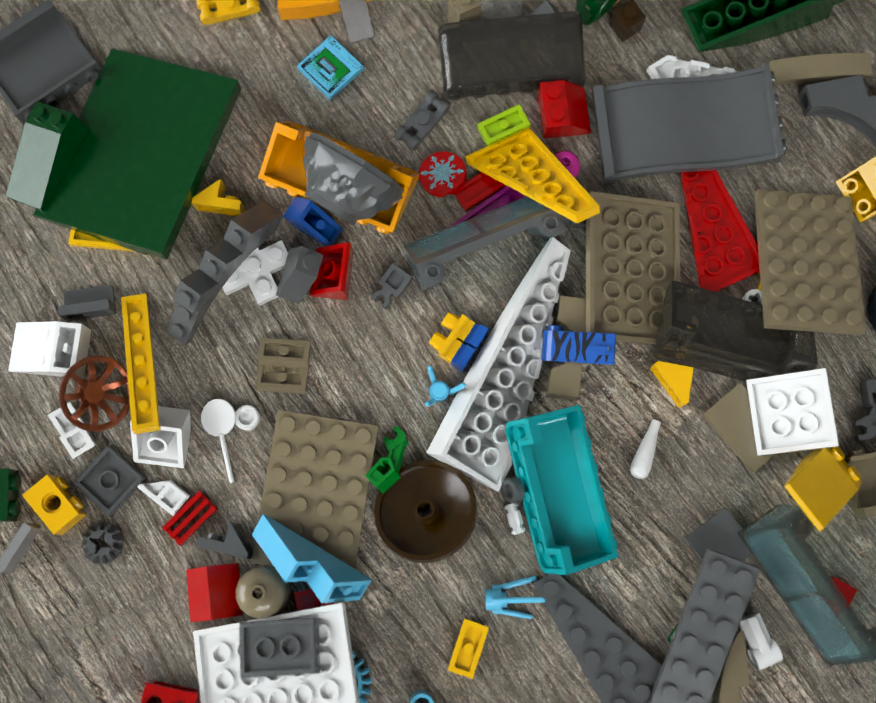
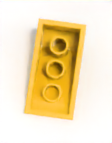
(823, 484)

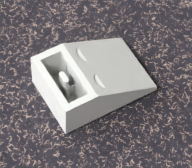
(49, 348)

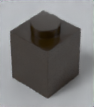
(627, 20)

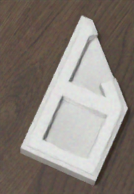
(167, 495)

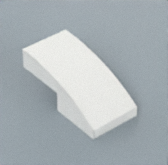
(73, 438)

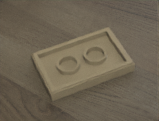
(734, 424)

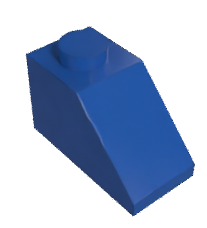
(312, 221)

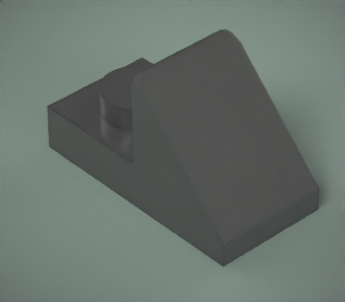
(233, 544)

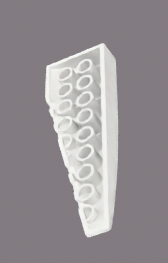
(502, 376)

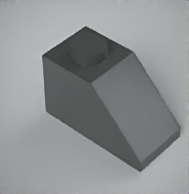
(299, 273)

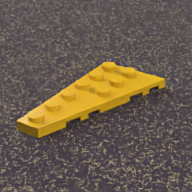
(535, 172)

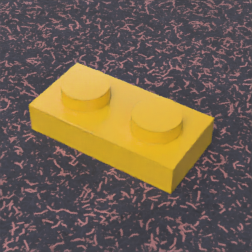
(468, 648)

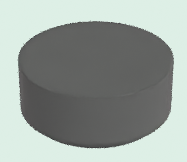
(513, 490)

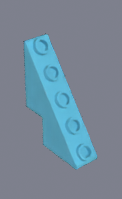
(304, 561)

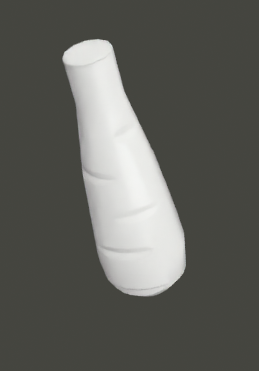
(644, 456)

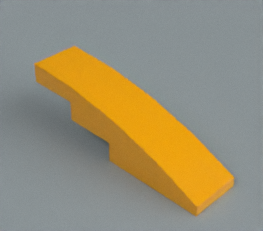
(307, 8)

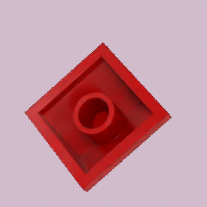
(334, 272)
(213, 592)

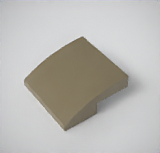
(283, 365)

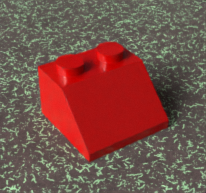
(563, 109)

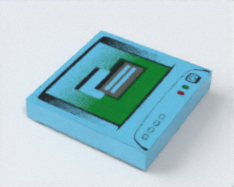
(330, 67)

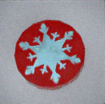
(442, 174)

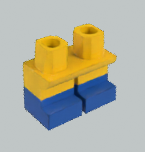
(462, 341)

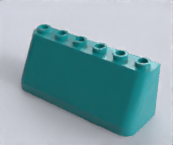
(561, 491)

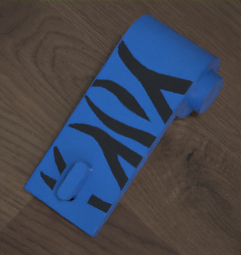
(578, 346)

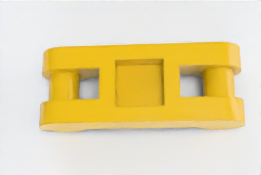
(226, 10)

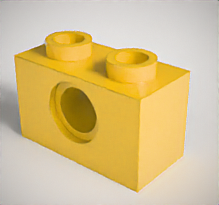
(41, 500)

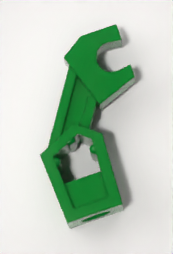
(396, 451)

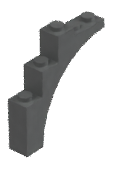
(218, 264)

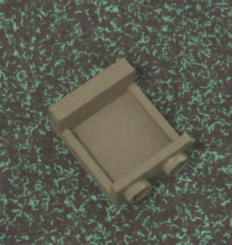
(865, 498)

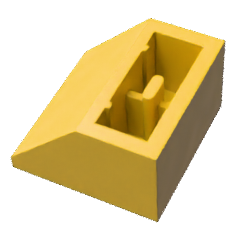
(862, 188)

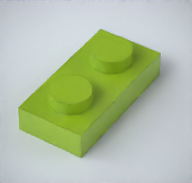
(503, 125)

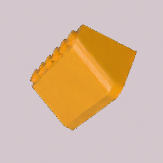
(285, 169)

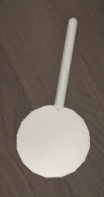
(218, 420)

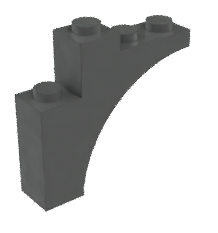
(842, 100)

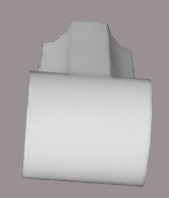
(762, 648)

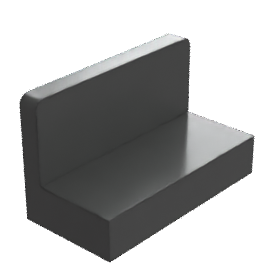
(88, 303)

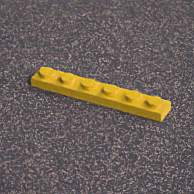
(140, 364)

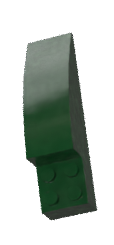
(740, 22)

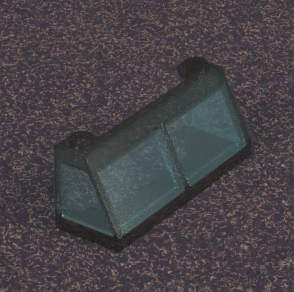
(806, 587)

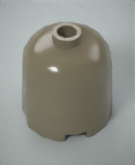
(275, 592)

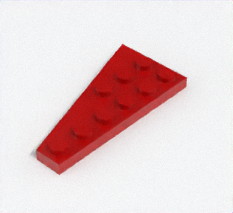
(718, 233)

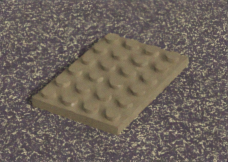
(808, 263)
(630, 265)
(319, 482)

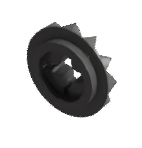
(112, 537)

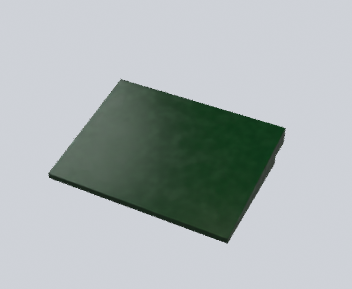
(143, 152)

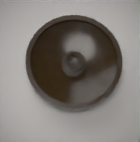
(426, 512)

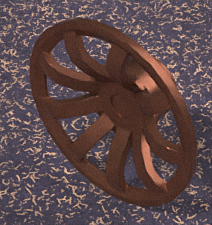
(94, 393)

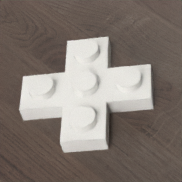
(257, 272)

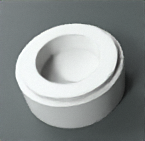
(247, 417)

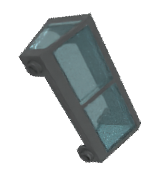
(430, 253)

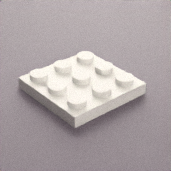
(792, 412)

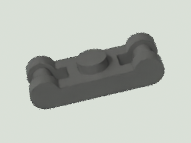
(422, 120)

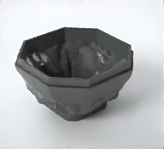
(346, 182)

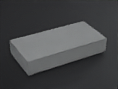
(18, 547)

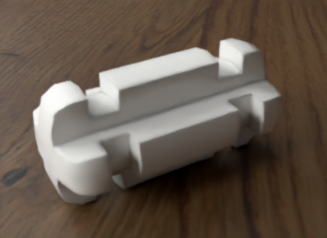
(514, 518)

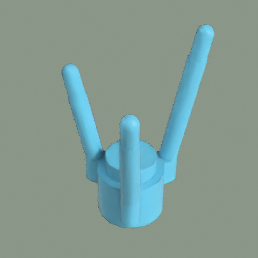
(439, 390)
(498, 600)

